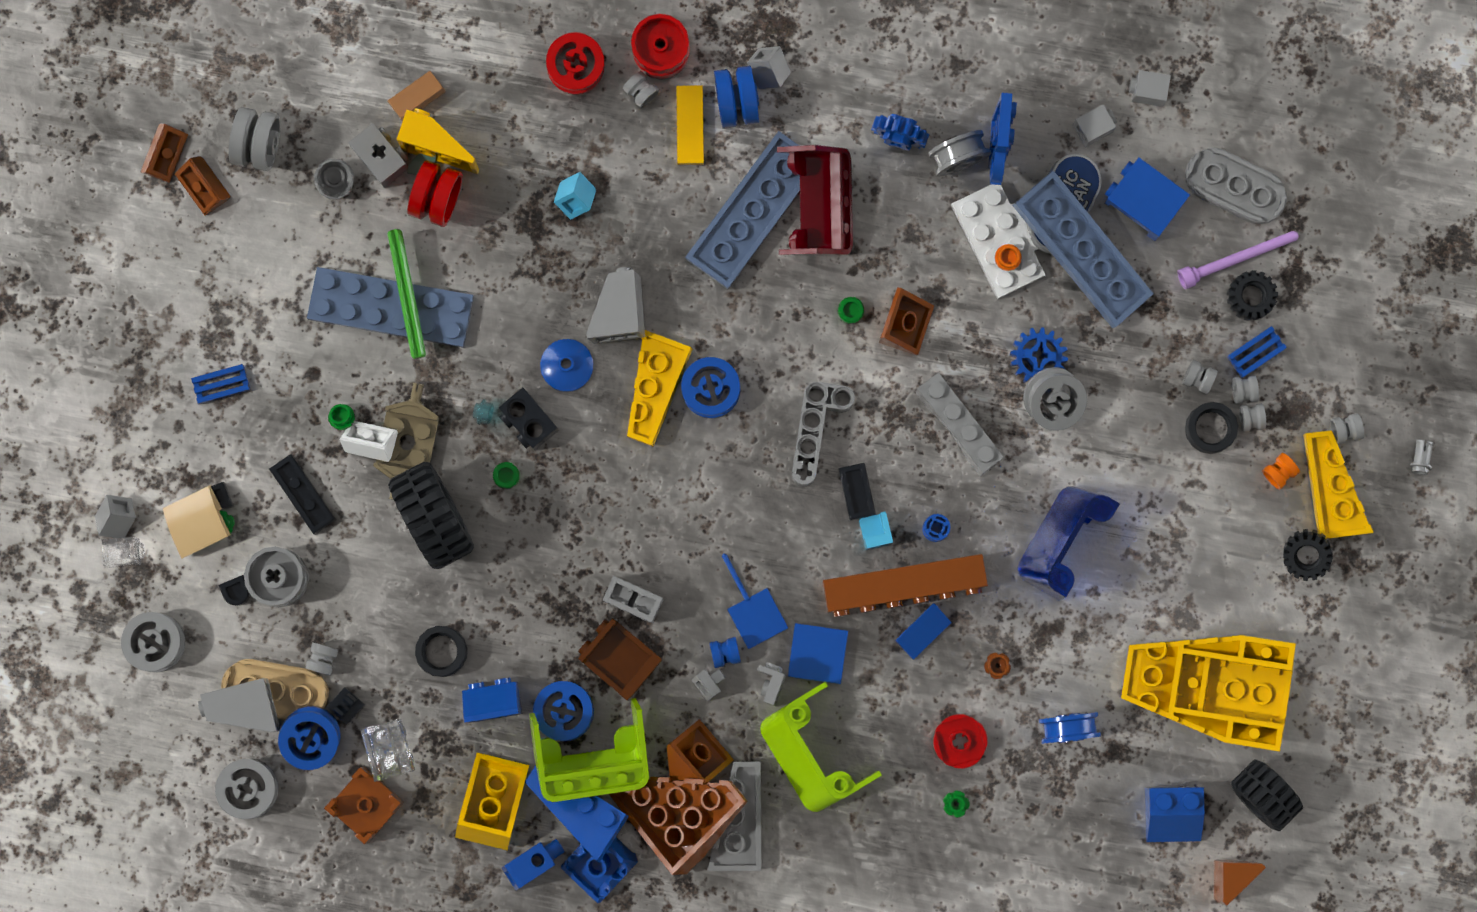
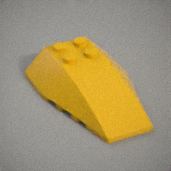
(1216, 686)

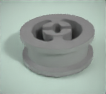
(959, 153)
(1048, 385)
(142, 659)
(227, 780)

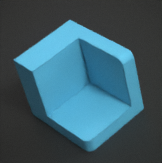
(575, 195)
(876, 531)

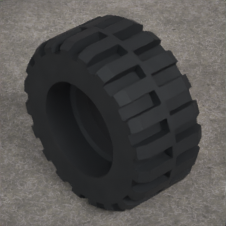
(431, 515)

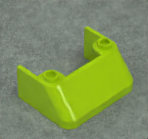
(798, 763)
(592, 772)

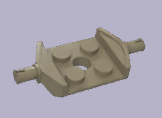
(413, 420)

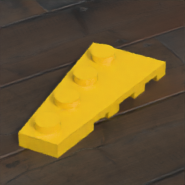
(657, 379)
(1333, 492)

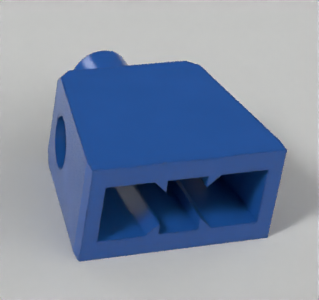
(522, 871)

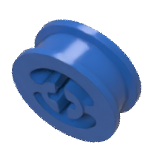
(691, 393)
(568, 690)
(1070, 727)
(292, 729)

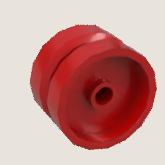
(661, 31)
(434, 193)

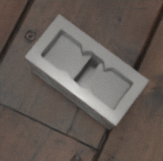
(633, 599)

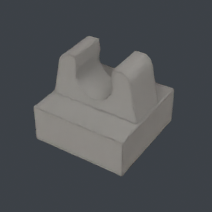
(708, 683)

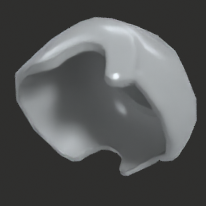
(334, 179)

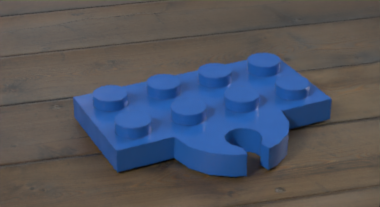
(1001, 136)

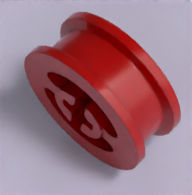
(582, 44)

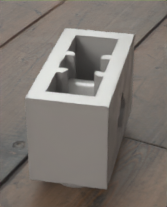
(366, 146)

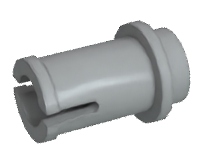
(1422, 458)

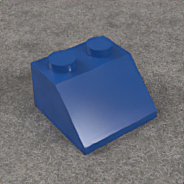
(492, 701)
(1174, 814)

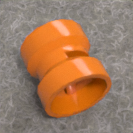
(1281, 471)

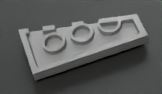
(741, 841)

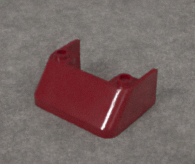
(824, 200)

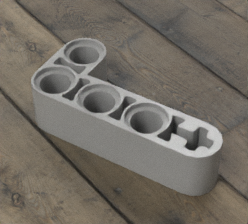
(815, 434)

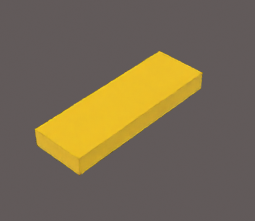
(690, 125)

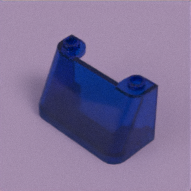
(1043, 557)

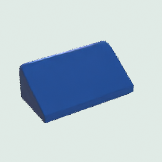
(923, 631)

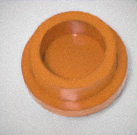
(1008, 257)

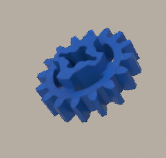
(900, 132)
(1026, 354)

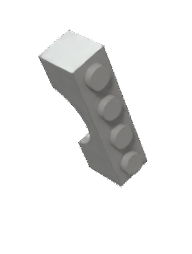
(960, 423)

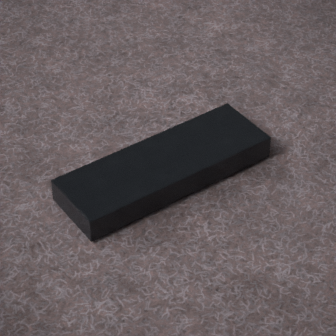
(302, 494)

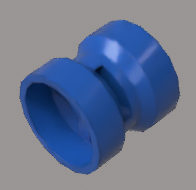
(936, 532)
(725, 652)

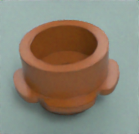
(1003, 660)

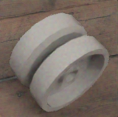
(254, 139)
(260, 577)

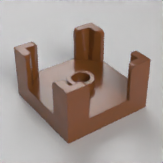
(364, 805)

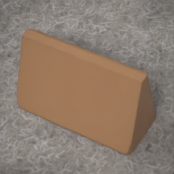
(417, 95)

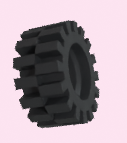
(1252, 311)
(1312, 570)

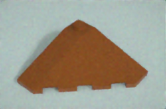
(681, 817)

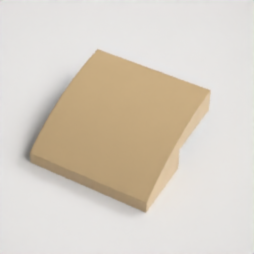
(195, 522)

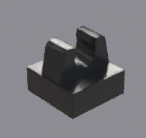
(346, 706)

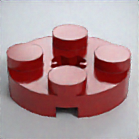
(972, 750)

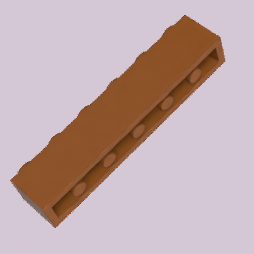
(905, 583)

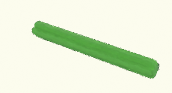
(406, 294)

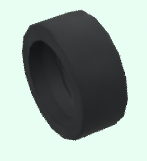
(1222, 410)
(420, 651)

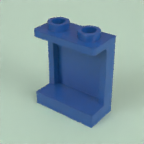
(1146, 197)

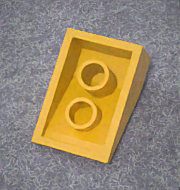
(425, 136)
(491, 801)

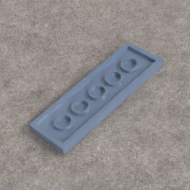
(747, 215)
(1082, 249)
(376, 307)

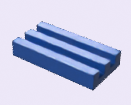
(1274, 339)
(217, 374)

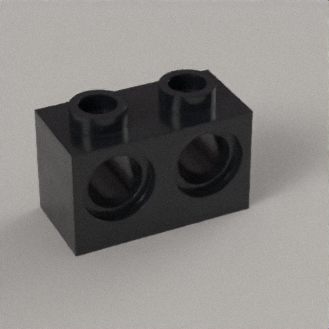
(532, 415)

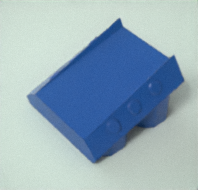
(600, 878)

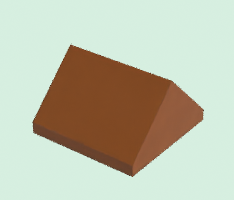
(906, 322)
(1233, 878)

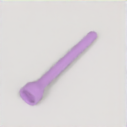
(1190, 276)

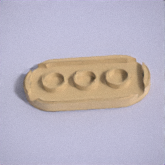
(289, 685)

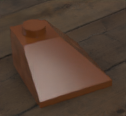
(696, 754)

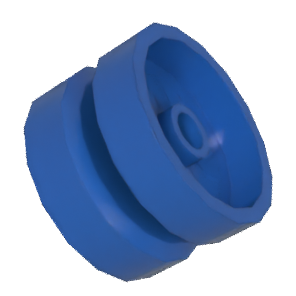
(736, 97)

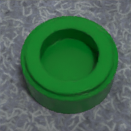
(851, 310)
(506, 475)

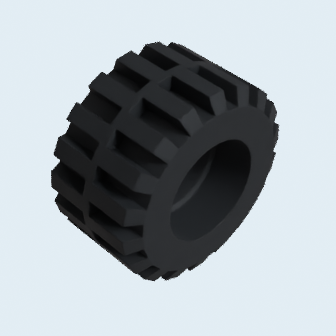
(1267, 795)

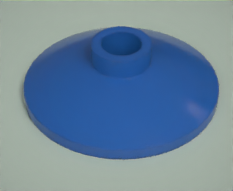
(573, 377)

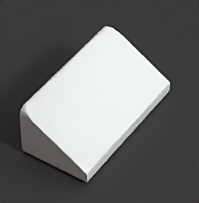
(369, 441)

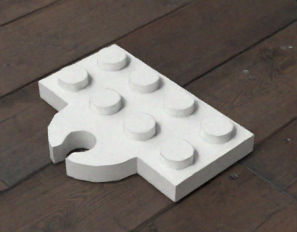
(989, 224)

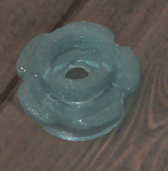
(483, 412)

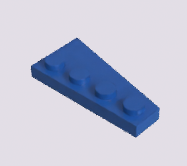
(587, 819)

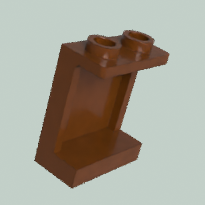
(619, 658)

